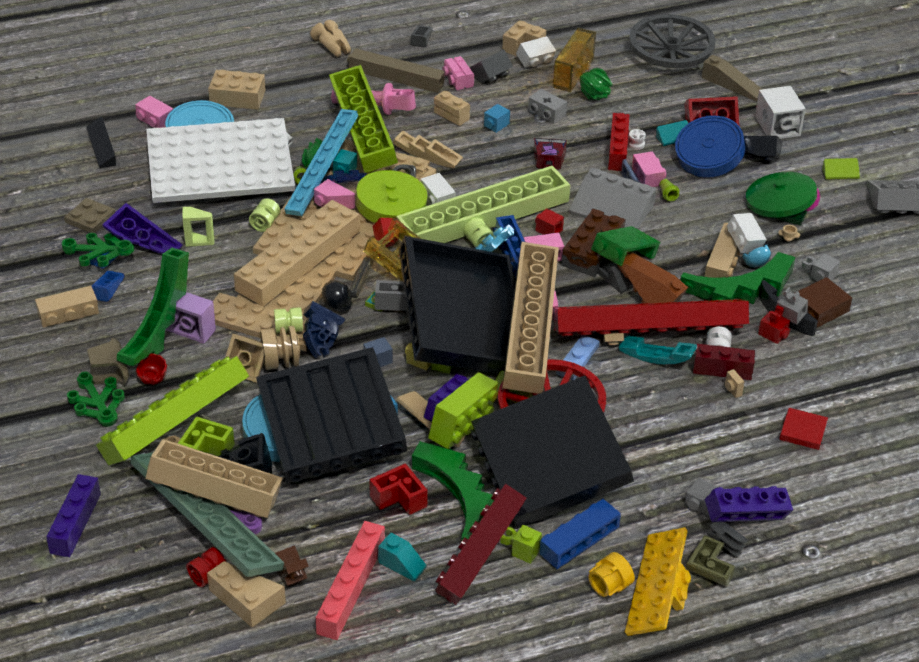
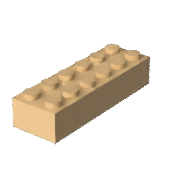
(214, 478)

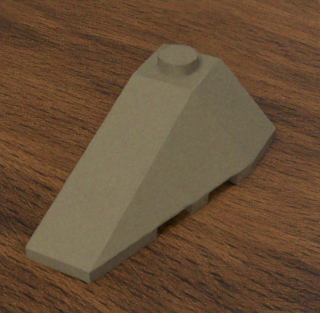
(725, 75)

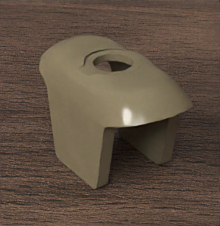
(104, 363)

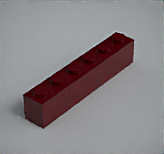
(480, 544)

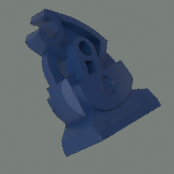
(320, 328)

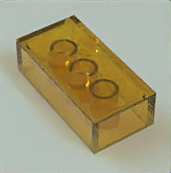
(574, 59)

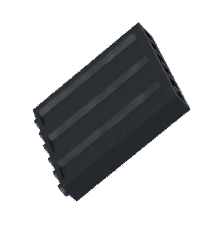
(331, 415)

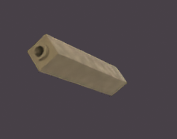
(398, 70)

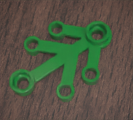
(118, 248)
(106, 416)

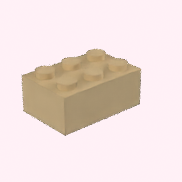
(237, 89)

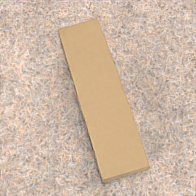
(427, 150)

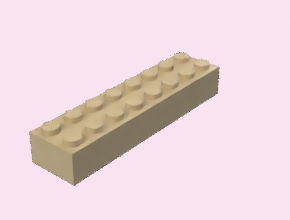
(296, 252)

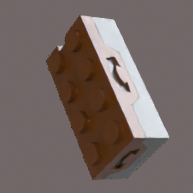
(578, 253)

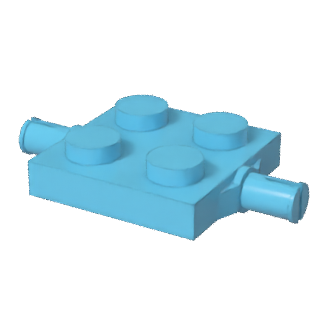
(499, 235)

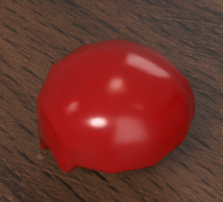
(152, 369)

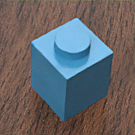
(497, 118)

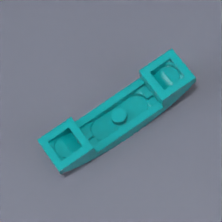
(656, 354)

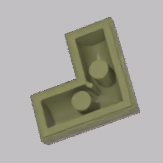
(705, 562)

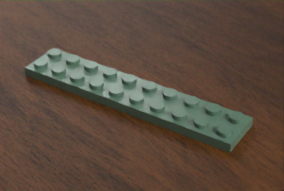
(219, 527)

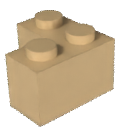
(520, 33)

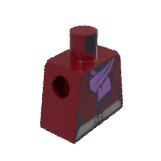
(549, 152)

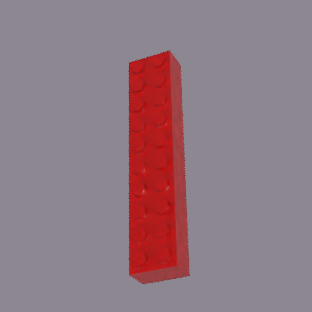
(650, 315)

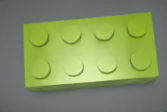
(454, 413)

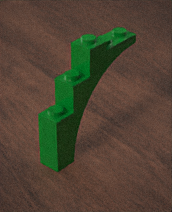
(744, 286)
(162, 310)
(451, 471)

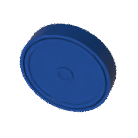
(710, 146)

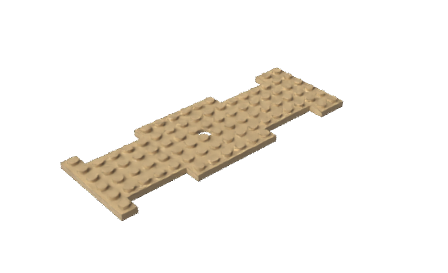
(249, 317)

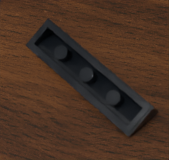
(101, 143)

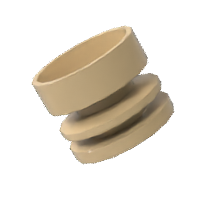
(280, 347)

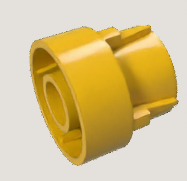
(611, 575)

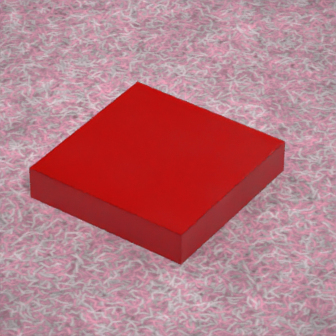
(803, 428)

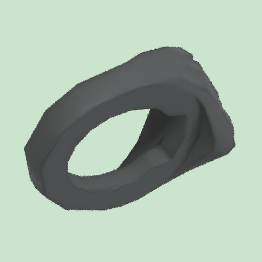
(410, 169)

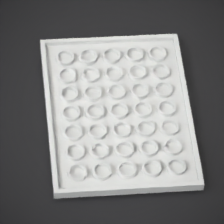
(219, 160)

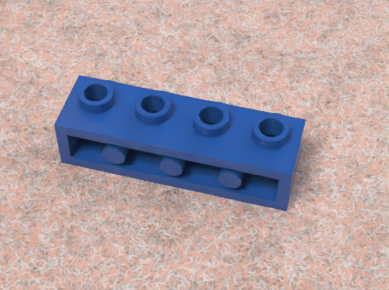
(513, 243)
(579, 533)

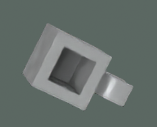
(823, 267)
(794, 306)

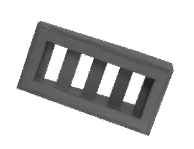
(421, 36)

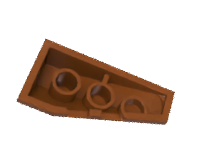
(651, 281)

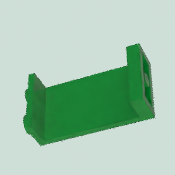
(617, 242)

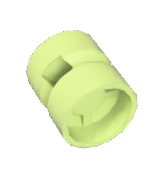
(264, 215)
(476, 231)
(290, 318)

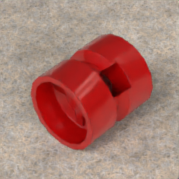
(201, 566)

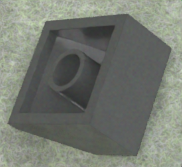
(490, 67)

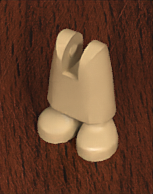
(331, 37)

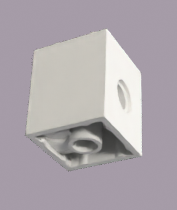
(780, 112)

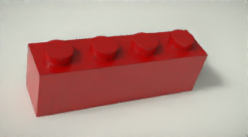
(618, 141)

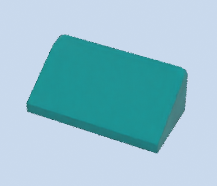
(668, 133)

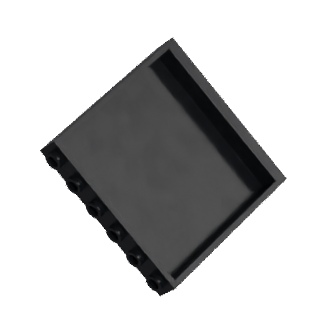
(552, 450)

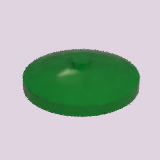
(781, 194)

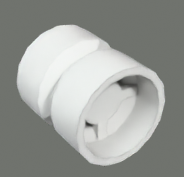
(719, 337)

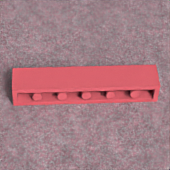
(349, 581)

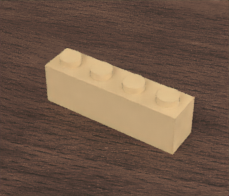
(723, 256)

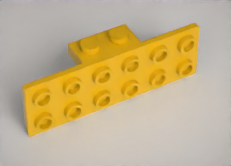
(660, 582)

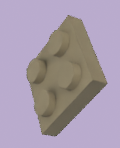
(89, 215)

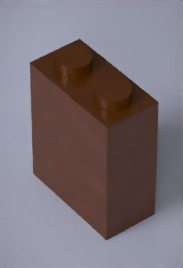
(826, 301)

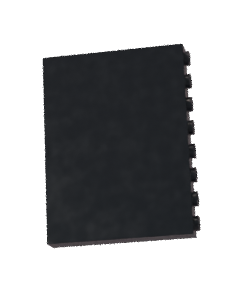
(457, 304)

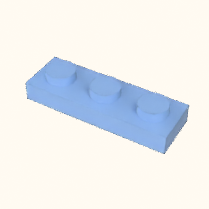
(581, 352)

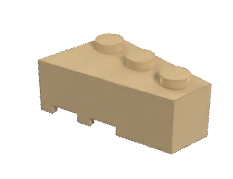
(246, 596)

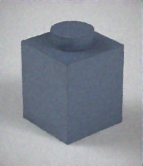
(382, 349)

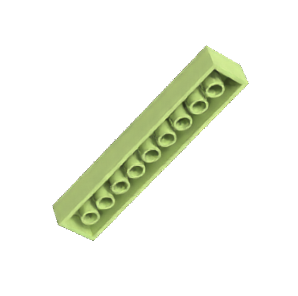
(515, 197)

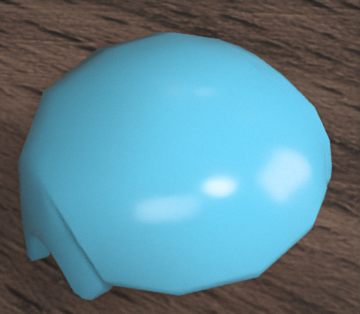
(757, 257)

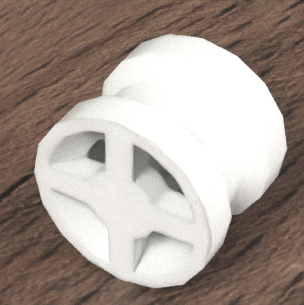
(636, 139)

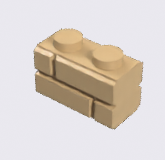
(452, 108)

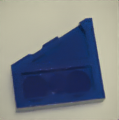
(341, 177)

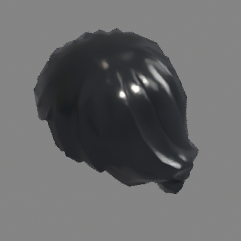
(337, 296)

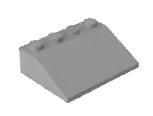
(894, 195)
(614, 197)

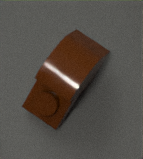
(293, 568)

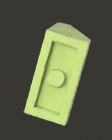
(192, 238)

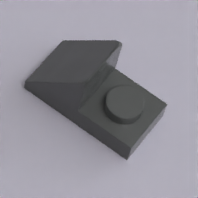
(613, 275)

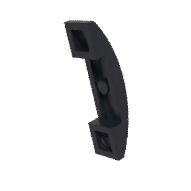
(769, 299)

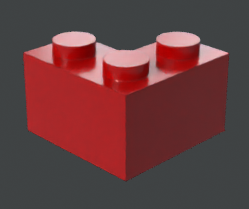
(399, 486)

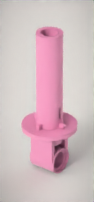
(391, 99)

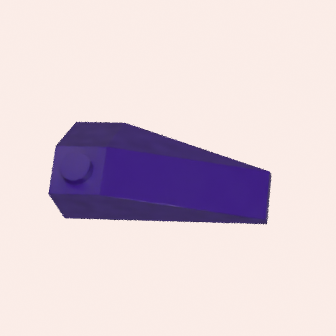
(133, 226)

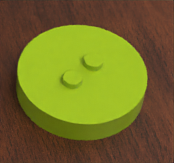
(389, 194)

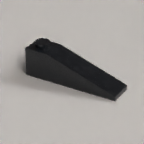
(763, 147)
(251, 453)

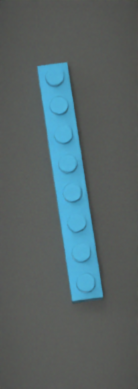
(321, 162)

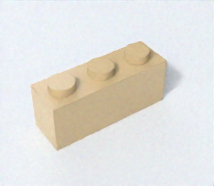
(67, 306)

